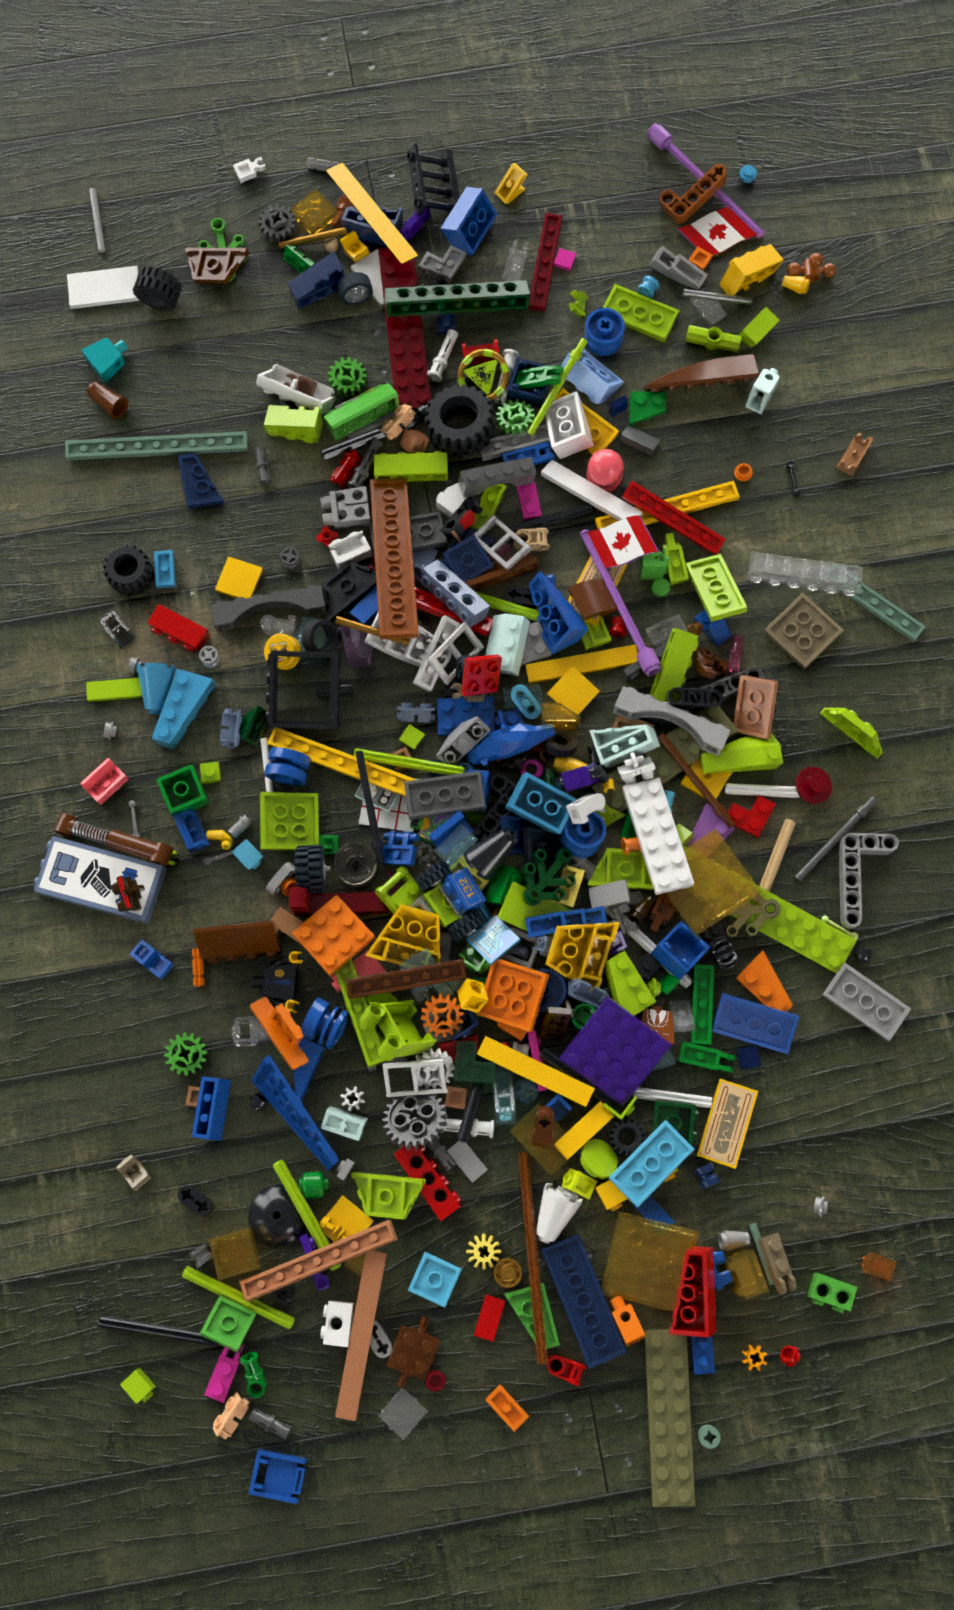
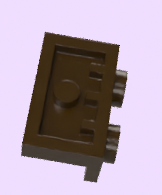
(555, 1022)

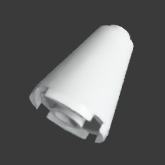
(555, 1211)

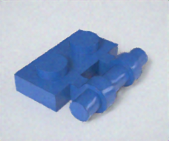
(400, 854)

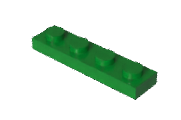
(702, 1004)

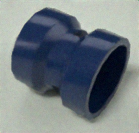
(706, 1175)

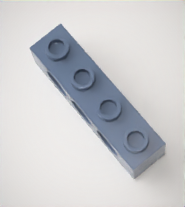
(454, 593)

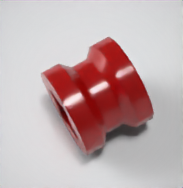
(618, 627)

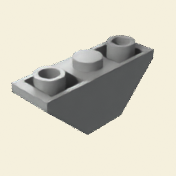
(462, 740)

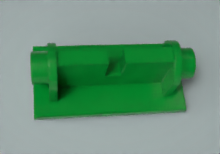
(295, 258)

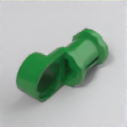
(253, 1374)

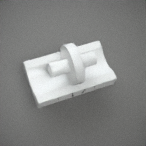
(636, 766)

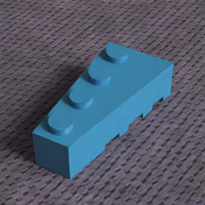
(181, 706)

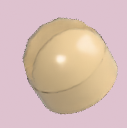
(332, 244)

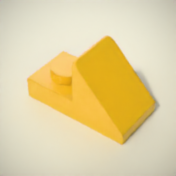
(511, 184)

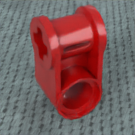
(567, 1369)

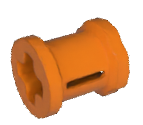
(630, 845)

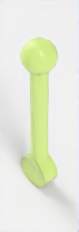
(825, 919)

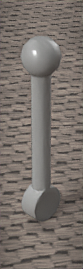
(132, 804)

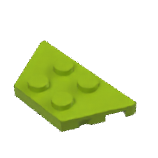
(855, 728)
(617, 866)
(387, 1194)

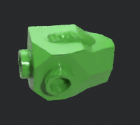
(474, 960)

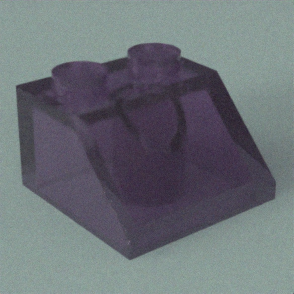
(356, 649)

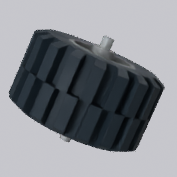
(310, 868)

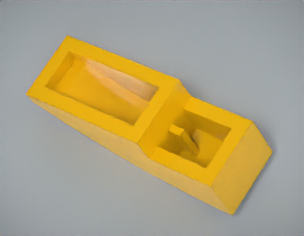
(583, 1130)

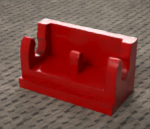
(481, 359)

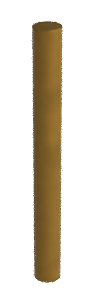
(314, 237)
(367, 629)

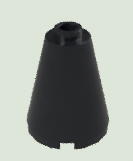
(491, 853)

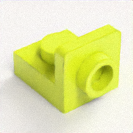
(579, 1183)

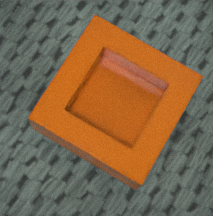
(700, 258)

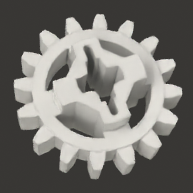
(431, 1074)

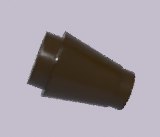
(642, 910)

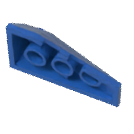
(559, 619)

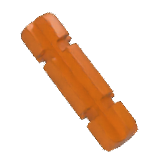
(198, 968)

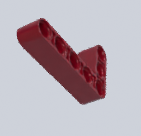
(360, 903)

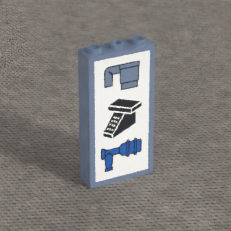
(85, 878)

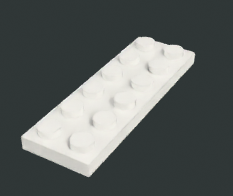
(657, 836)

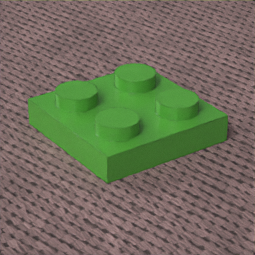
(228, 1324)

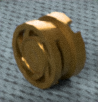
(507, 1272)

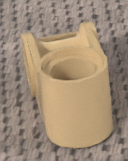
(533, 539)

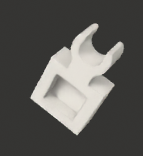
(247, 170)

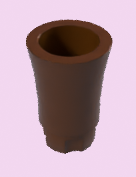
(108, 400)

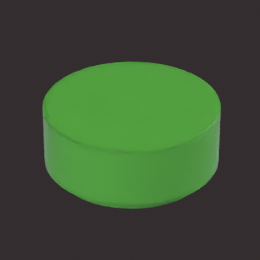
(660, 588)

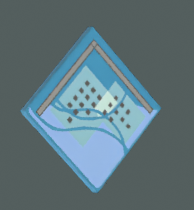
(493, 940)

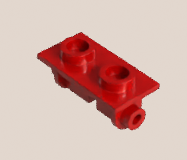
(349, 463)

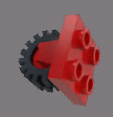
(478, 673)

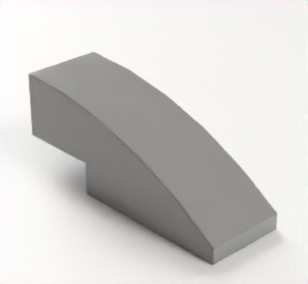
(678, 268)

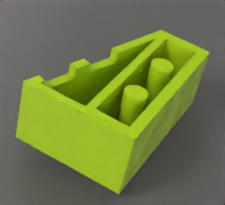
(294, 423)

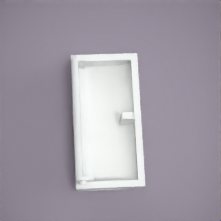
(273, 383)

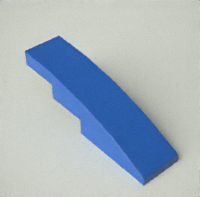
(547, 923)

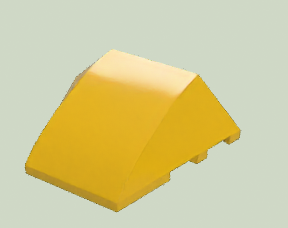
(407, 934)
(582, 951)

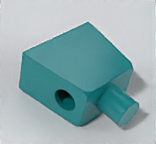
(105, 357)

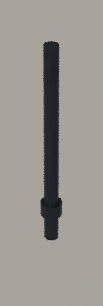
(377, 844)

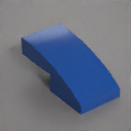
(151, 959)

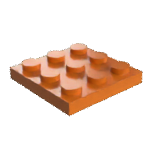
(333, 935)
(514, 994)

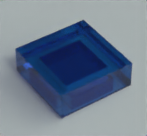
(618, 405)
(748, 1057)

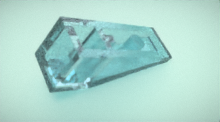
(504, 1096)

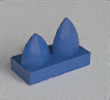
(702, 1355)

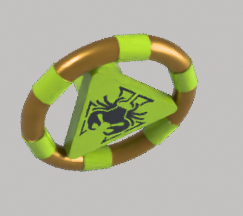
(484, 373)

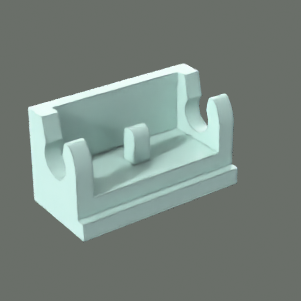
(344, 1123)

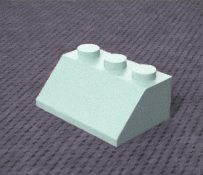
(508, 640)

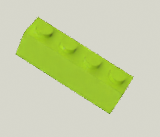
(413, 467)
(674, 664)

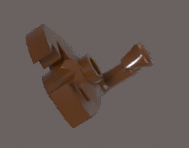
(704, 658)

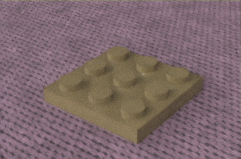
(803, 630)

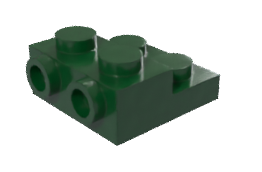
(679, 1116)

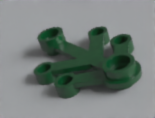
(546, 878)

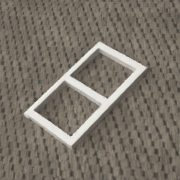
(413, 1064)

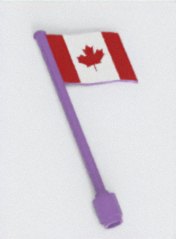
(719, 228)
(615, 547)

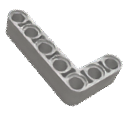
(854, 872)

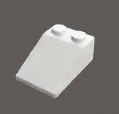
(568, 426)

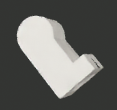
(585, 805)

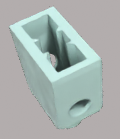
(766, 384)

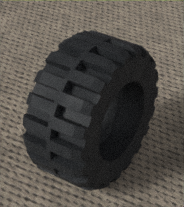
(457, 401)

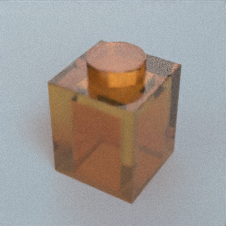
(878, 1266)

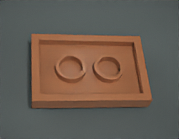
(755, 706)

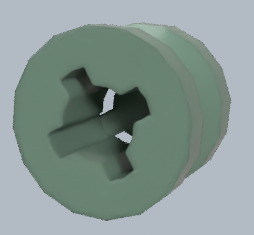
(708, 1432)

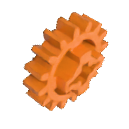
(435, 1009)

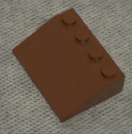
(238, 941)

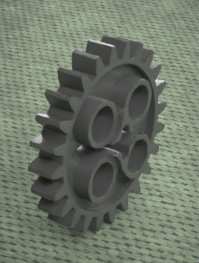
(405, 1133)

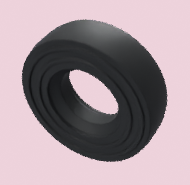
(559, 750)

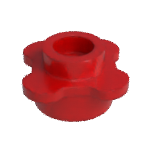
(322, 536)

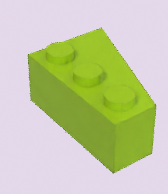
(626, 984)

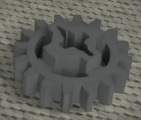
(277, 223)

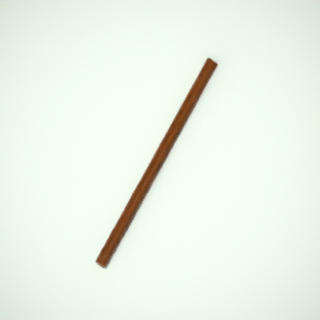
(532, 1258)

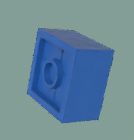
(680, 950)

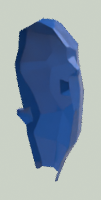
(508, 742)

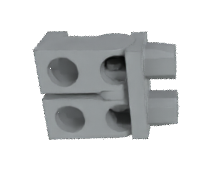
(348, 508)

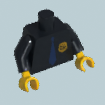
(280, 981)

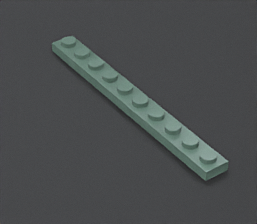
(156, 445)

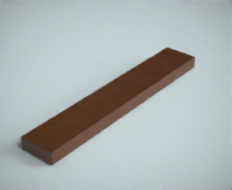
(406, 978)

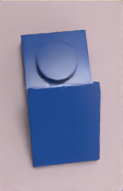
(716, 630)

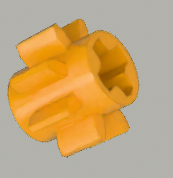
(755, 1363)

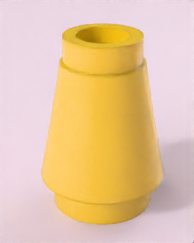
(796, 283)

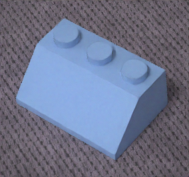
(593, 378)

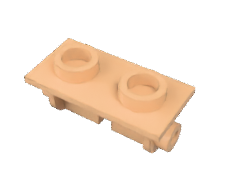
(403, 415)
(234, 1407)

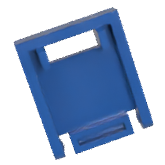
(282, 1476)

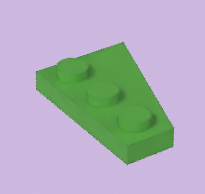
(522, 1304)

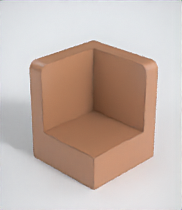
(413, 441)

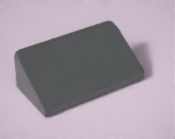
(639, 440)

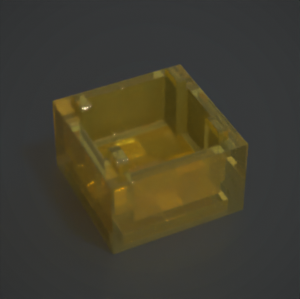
(234, 1253)
(747, 1274)

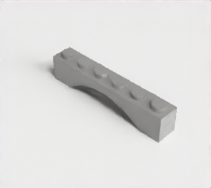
(634, 705)

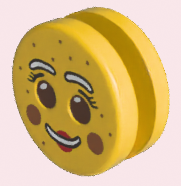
(283, 642)

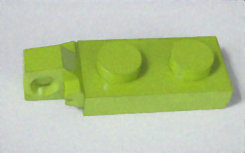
(677, 567)

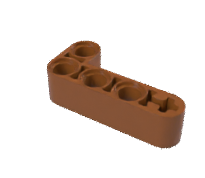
(696, 192)

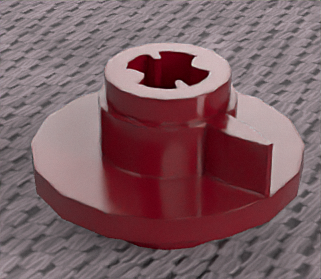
(813, 785)

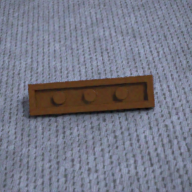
(499, 574)

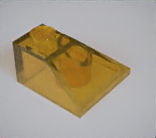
(559, 716)

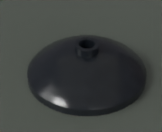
(262, 1220)

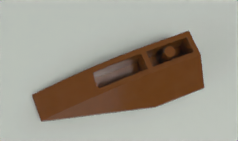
(707, 372)

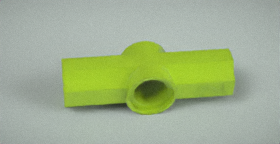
(703, 337)

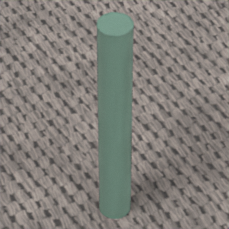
(756, 1235)

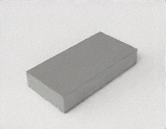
(467, 1160)

